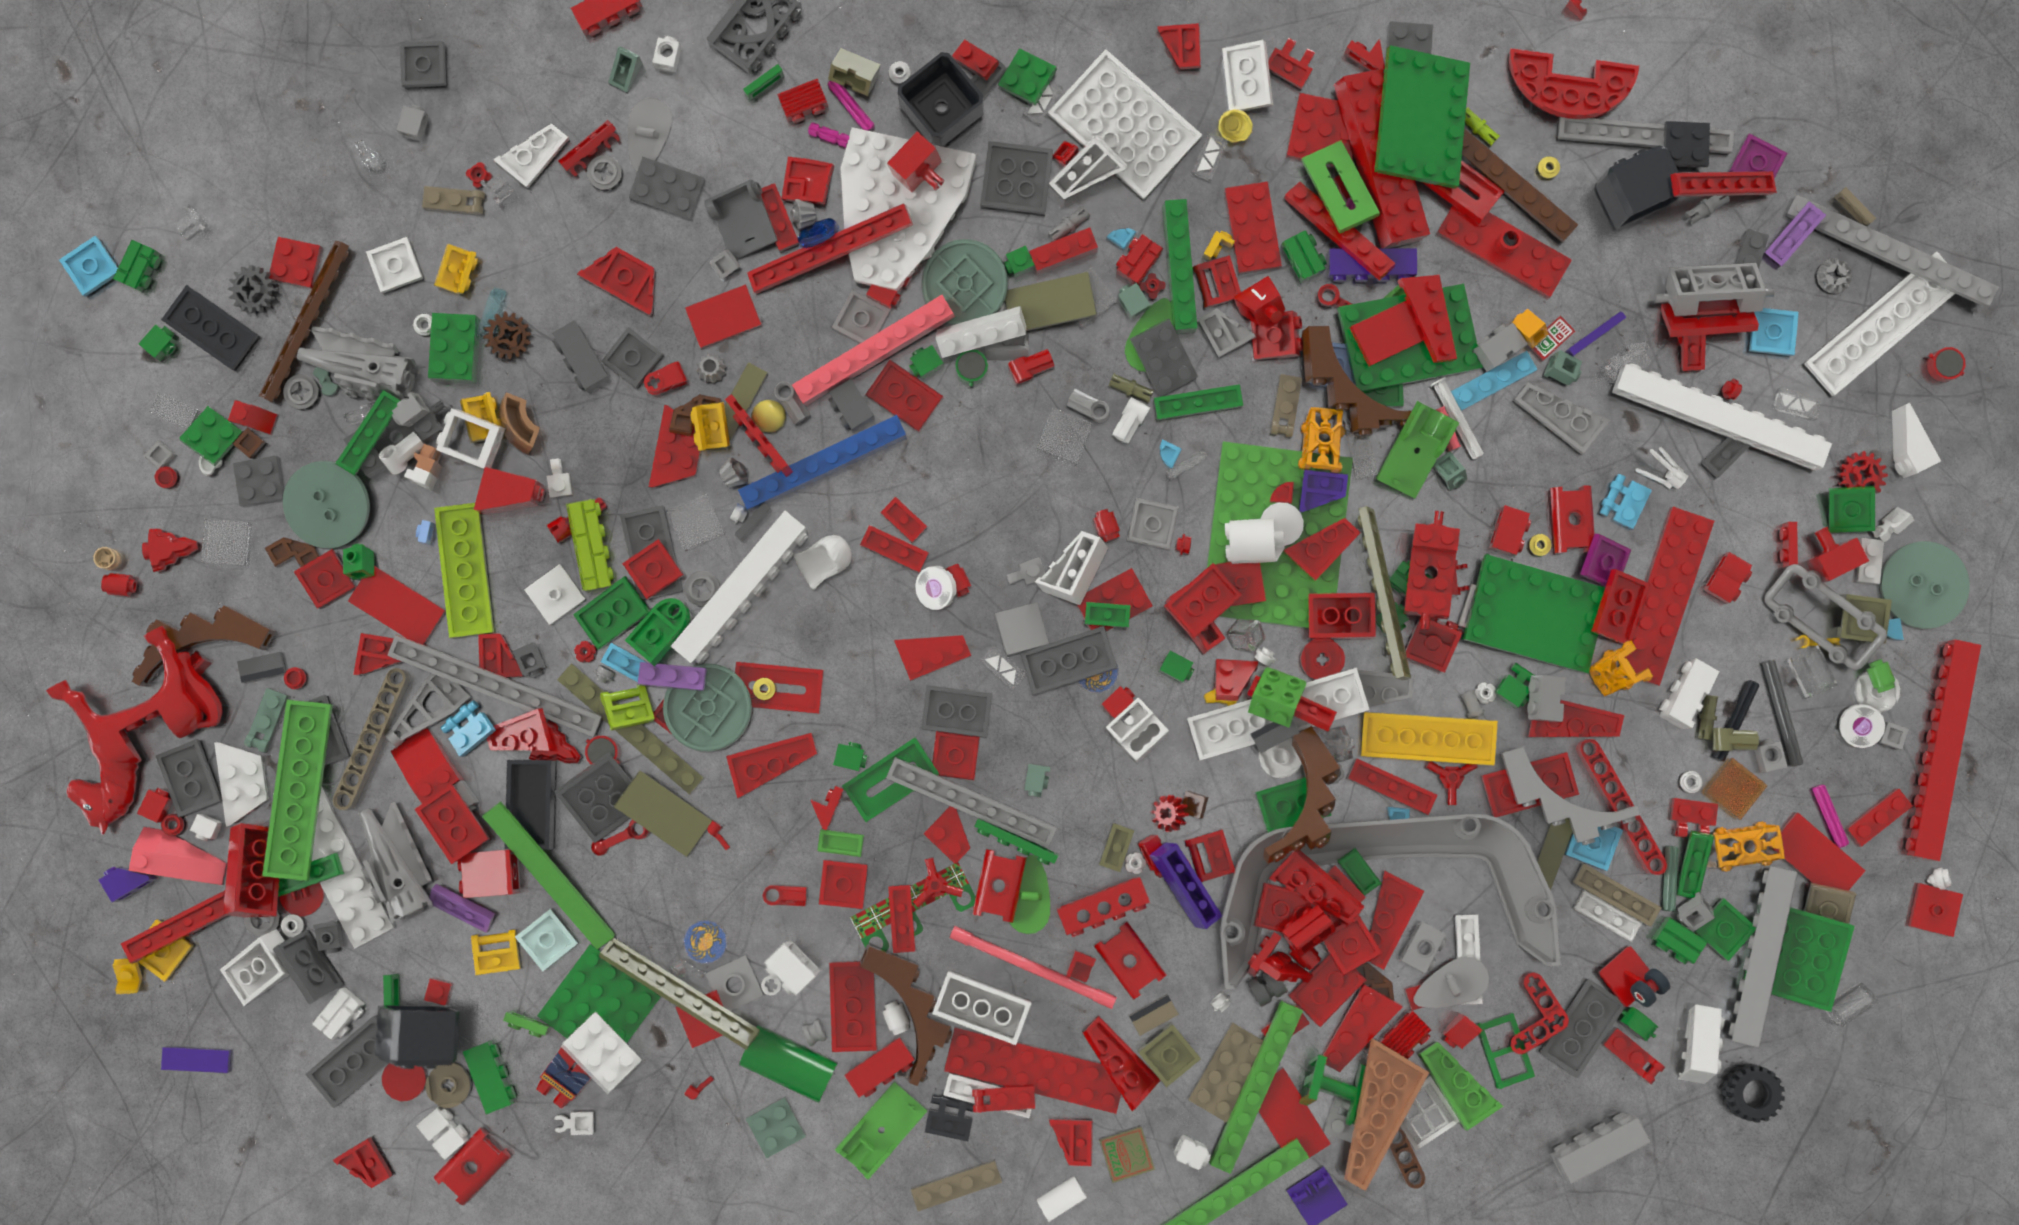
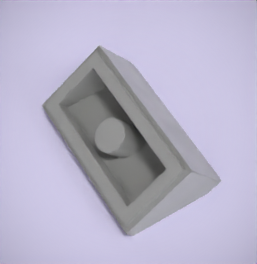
(1008, 349)

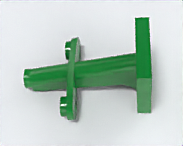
(1317, 1082)

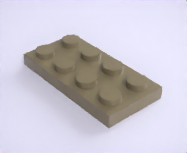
(1226, 1072)

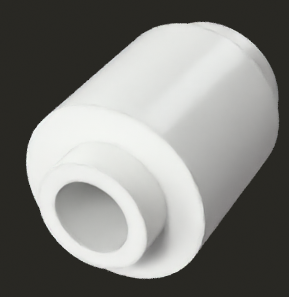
(896, 1017)

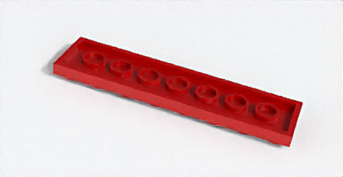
(1669, 590)
(1025, 1065)

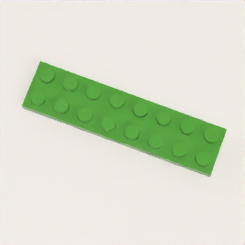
(297, 790)

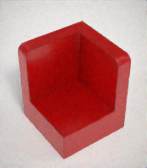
(1080, 966)

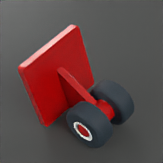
(1633, 980)

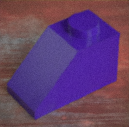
(121, 883)

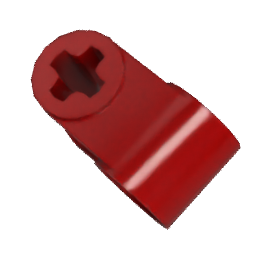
(669, 378)

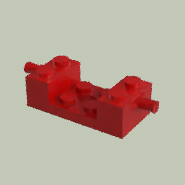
(1431, 547)

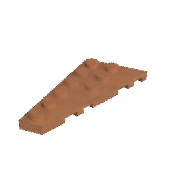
(1384, 1101)

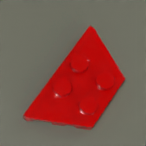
(623, 278)
(675, 454)

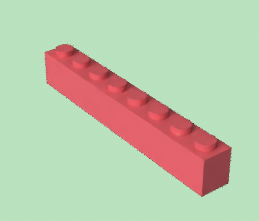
(873, 350)

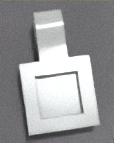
(558, 483)

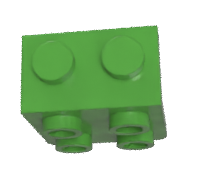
(1277, 696)

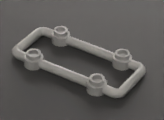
(1813, 580)

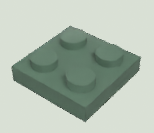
(775, 1127)

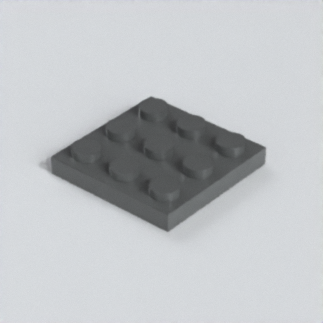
(1016, 177)
(593, 794)

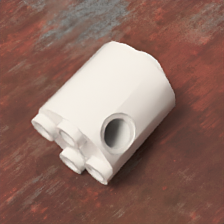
(1254, 540)

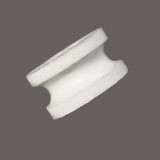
(765, 989)

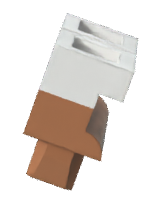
(426, 469)

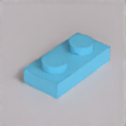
(622, 661)

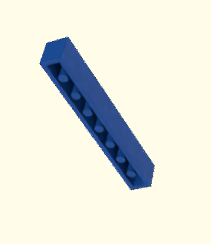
(823, 463)

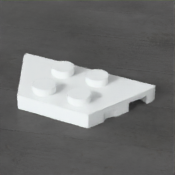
(241, 781)

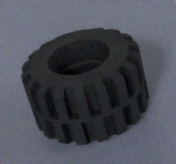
(1771, 1098)

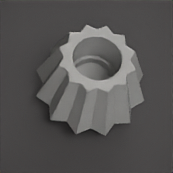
(803, 214)
(711, 368)
(733, 473)

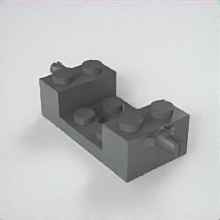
(426, 429)

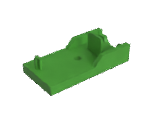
(1431, 434)
(868, 1147)

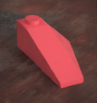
(174, 858)

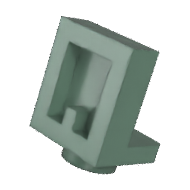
(1451, 471)

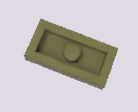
(1116, 847)

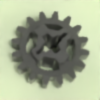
(252, 280)

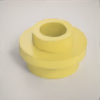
(1544, 172)
(1533, 545)
(771, 688)

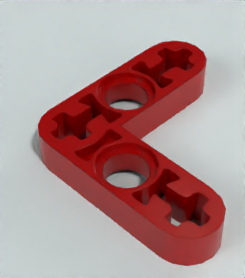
(1548, 1013)

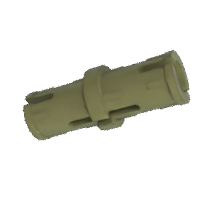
(1131, 388)
(1708, 717)

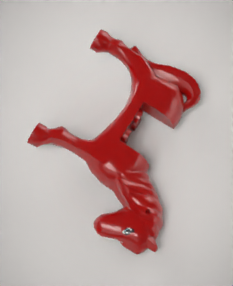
(179, 702)

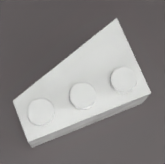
(1088, 167)
(1075, 569)
(1688, 693)
(1702, 1044)

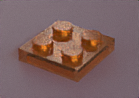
(1735, 788)

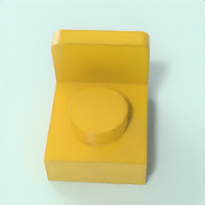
(1214, 248)
(128, 976)

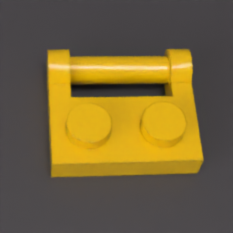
(495, 960)

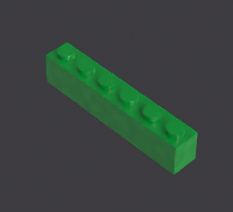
(1179, 266)

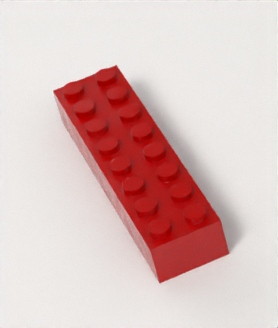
(1397, 198)

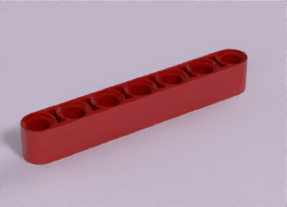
(1612, 800)

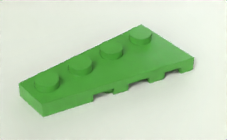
(1463, 1093)

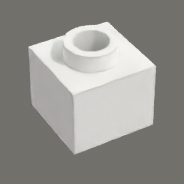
(206, 827)

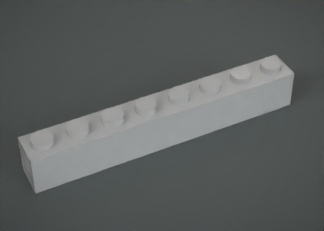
(1764, 956)

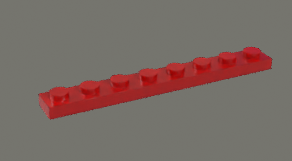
(831, 249)

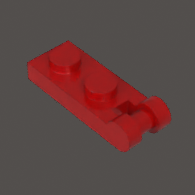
(1632, 1055)
(1004, 1098)

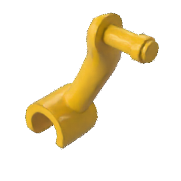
(1809, 642)

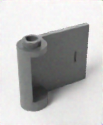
(741, 217)

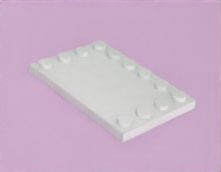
(1128, 119)

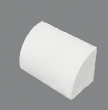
(1061, 1198)

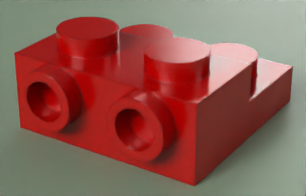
(1278, 338)
(1435, 645)

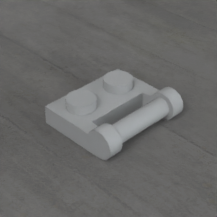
(1336, 1123)

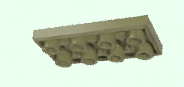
(1054, 301)
(663, 813)

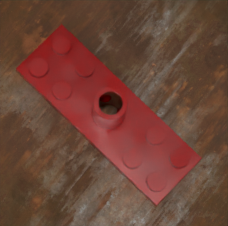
(1524, 260)

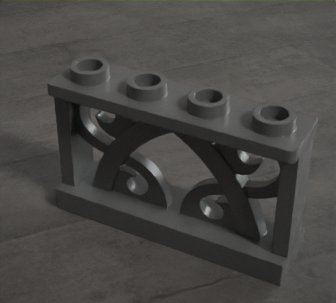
(733, 16)

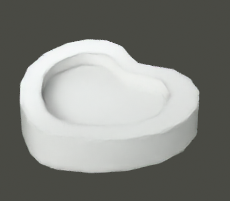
(206, 467)

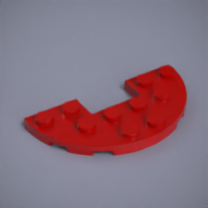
(1571, 95)

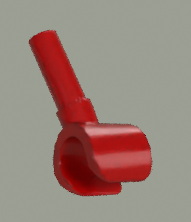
(713, 829)
(692, 1093)

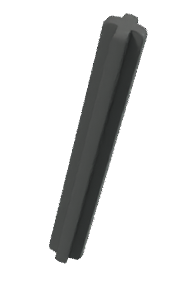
(1783, 713)

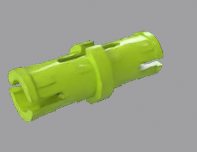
(1480, 127)

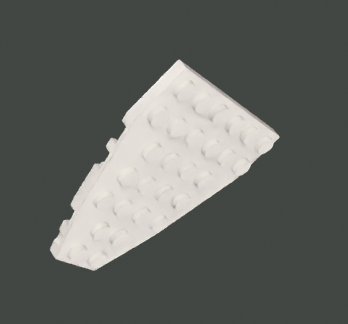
(873, 189)

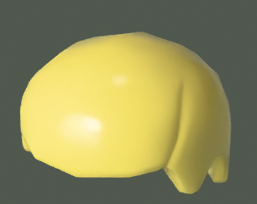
(1235, 125)
(768, 415)

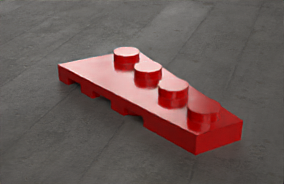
(1429, 306)
(1124, 1067)

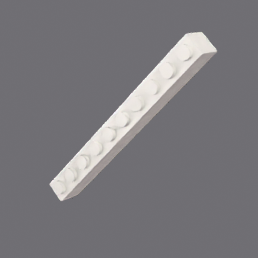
(1722, 417)

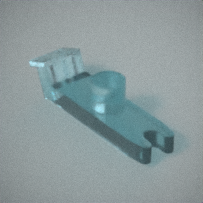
(492, 307)

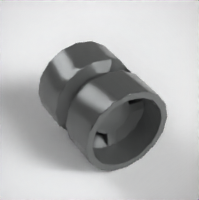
(1266, 988)

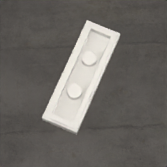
(1607, 915)

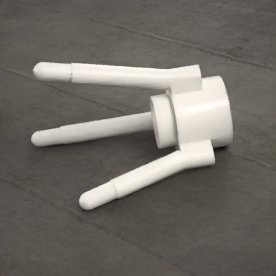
(1675, 475)

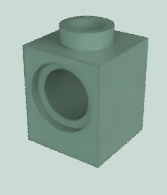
(1133, 300)

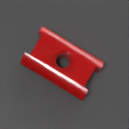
(1578, 504)
(995, 902)
(1131, 977)
(460, 1178)

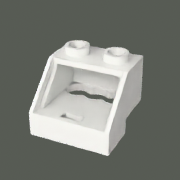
(1139, 732)

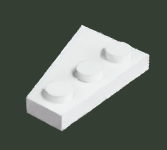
(532, 156)

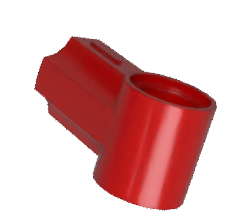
(1026, 367)
(787, 895)

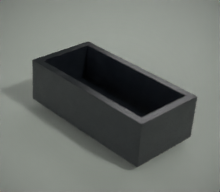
(532, 798)

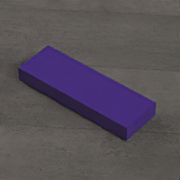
(1597, 333)
(196, 1059)

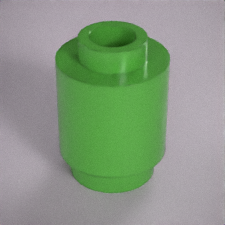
(1881, 675)

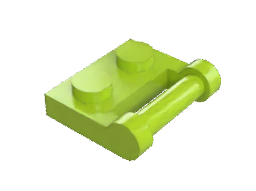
(627, 713)

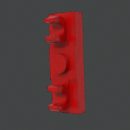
(588, 147)

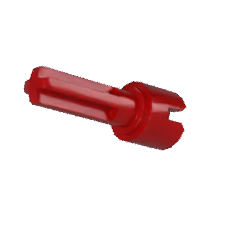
(561, 528)

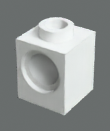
(667, 63)

